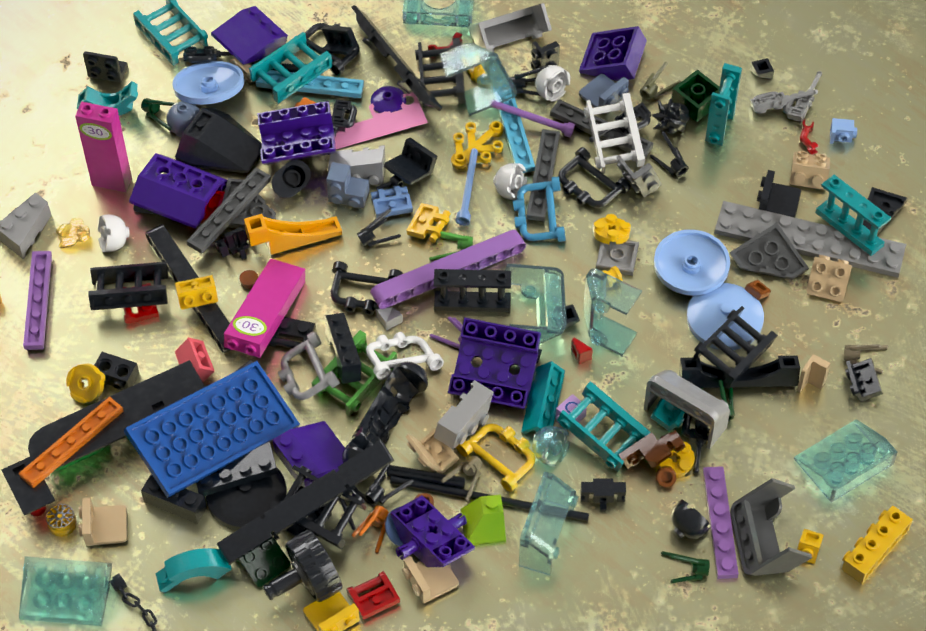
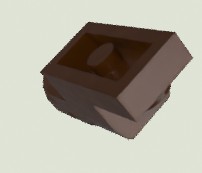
(652, 450)

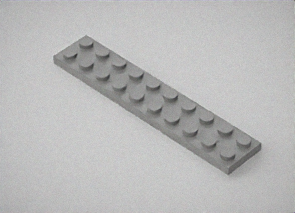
(809, 238)

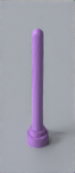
(566, 128)

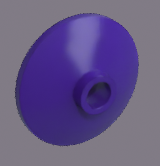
(388, 99)

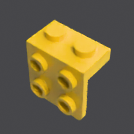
(332, 614)

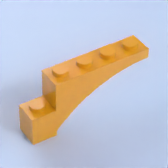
(289, 235)

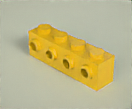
(876, 544)

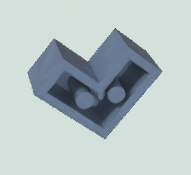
(344, 188)

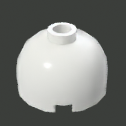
(552, 82)
(509, 180)
(112, 233)

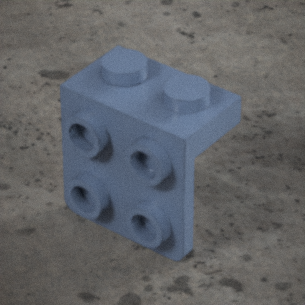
(604, 91)

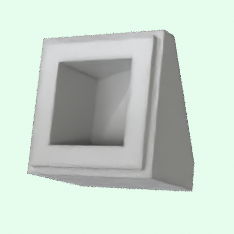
(389, 317)

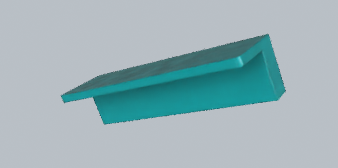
(543, 397)

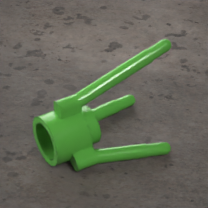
(462, 243)

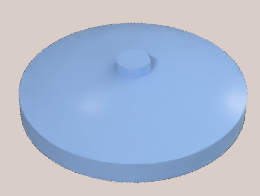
(208, 82)
(691, 262)
(710, 311)

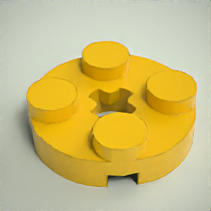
(611, 229)
(95, 382)
(683, 464)

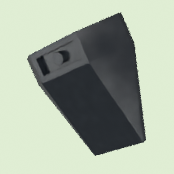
(218, 143)

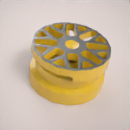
(61, 520)

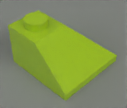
(484, 520)

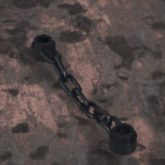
(119, 584)

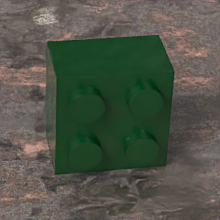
(695, 94)

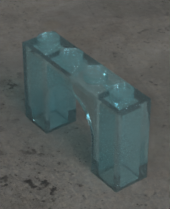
(458, 14)

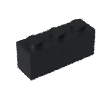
(183, 504)

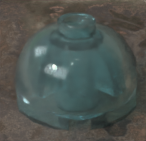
(550, 445)

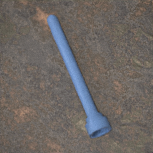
(463, 216)

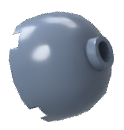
(180, 116)

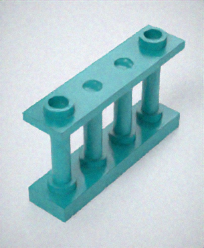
(161, 42)
(293, 81)
(723, 104)
(845, 223)
(609, 408)

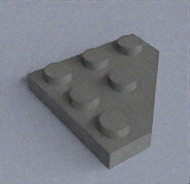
(255, 207)
(770, 255)

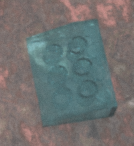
(846, 459)
(64, 590)

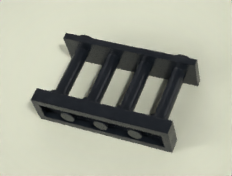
(458, 90)
(131, 296)
(472, 301)
(742, 363)
(317, 527)

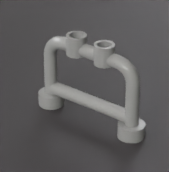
(286, 373)

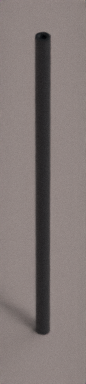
(475, 495)

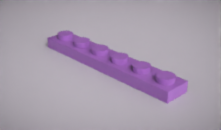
(37, 300)
(720, 522)

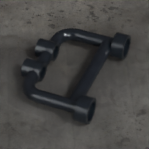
(338, 65)
(584, 197)
(350, 303)

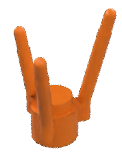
(376, 518)

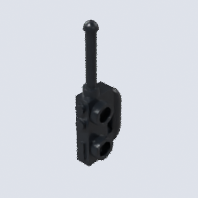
(206, 55)
(340, 109)
(641, 114)
(696, 435)

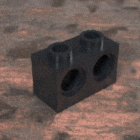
(116, 368)

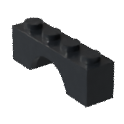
(346, 354)

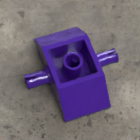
(429, 534)

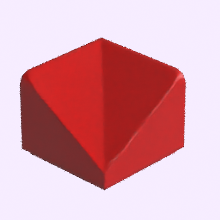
(581, 351)

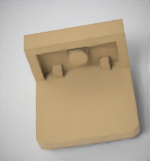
(809, 169)
(829, 278)
(433, 452)
(102, 524)
(429, 582)

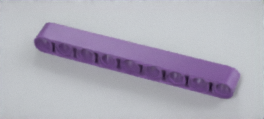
(472, 258)

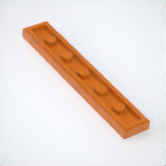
(71, 442)

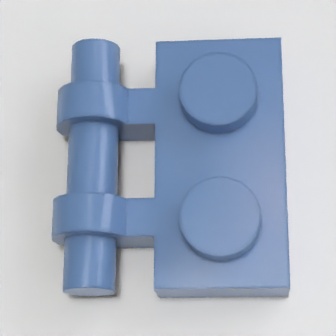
(398, 204)

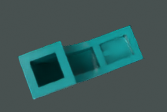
(121, 100)
(190, 564)

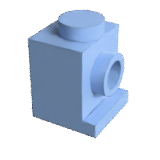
(842, 130)

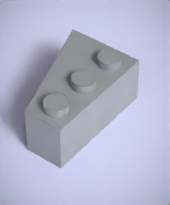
(363, 164)
(24, 224)
(465, 417)

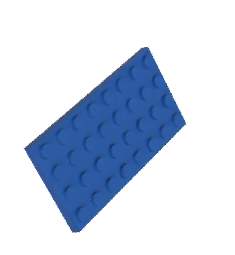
(211, 428)

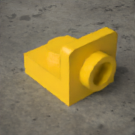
(810, 543)

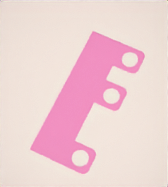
(382, 124)

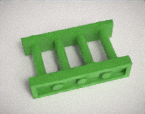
(353, 404)

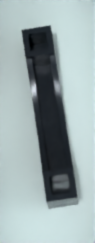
(780, 372)

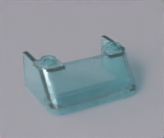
(492, 85)
(548, 289)
(600, 295)
(545, 524)

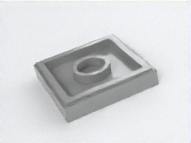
(620, 255)

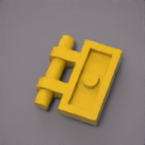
(423, 220)

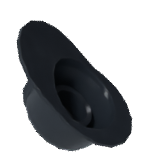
(291, 178)

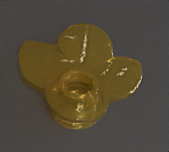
(73, 232)

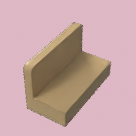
(814, 372)

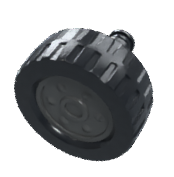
(310, 568)

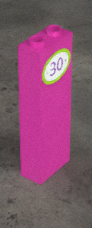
(103, 146)
(264, 308)

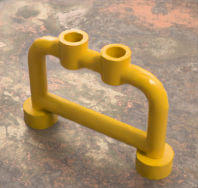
(521, 446)

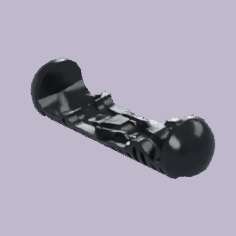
(386, 409)

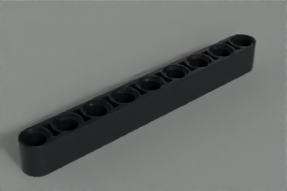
(181, 270)

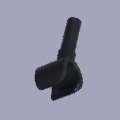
(394, 181)

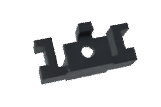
(234, 241)
(603, 491)

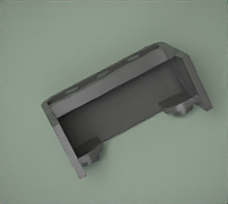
(756, 533)

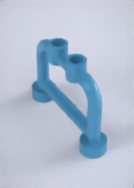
(519, 205)

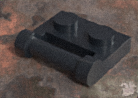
(294, 330)

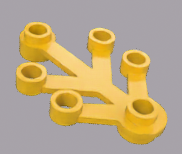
(495, 130)

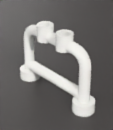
(382, 369)

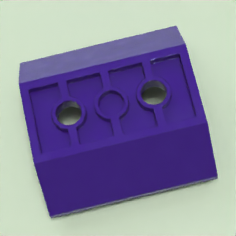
(296, 133)
(174, 192)
(499, 349)

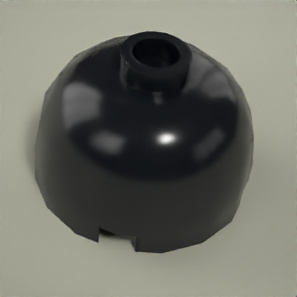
(688, 521)

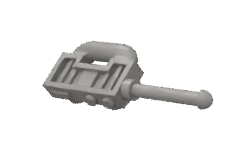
(775, 100)
(802, 104)

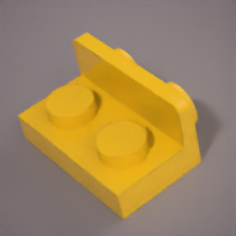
(196, 292)

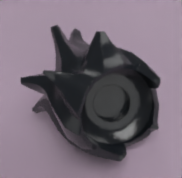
(671, 117)

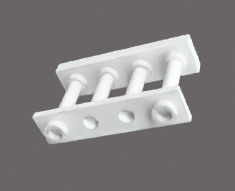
(628, 121)

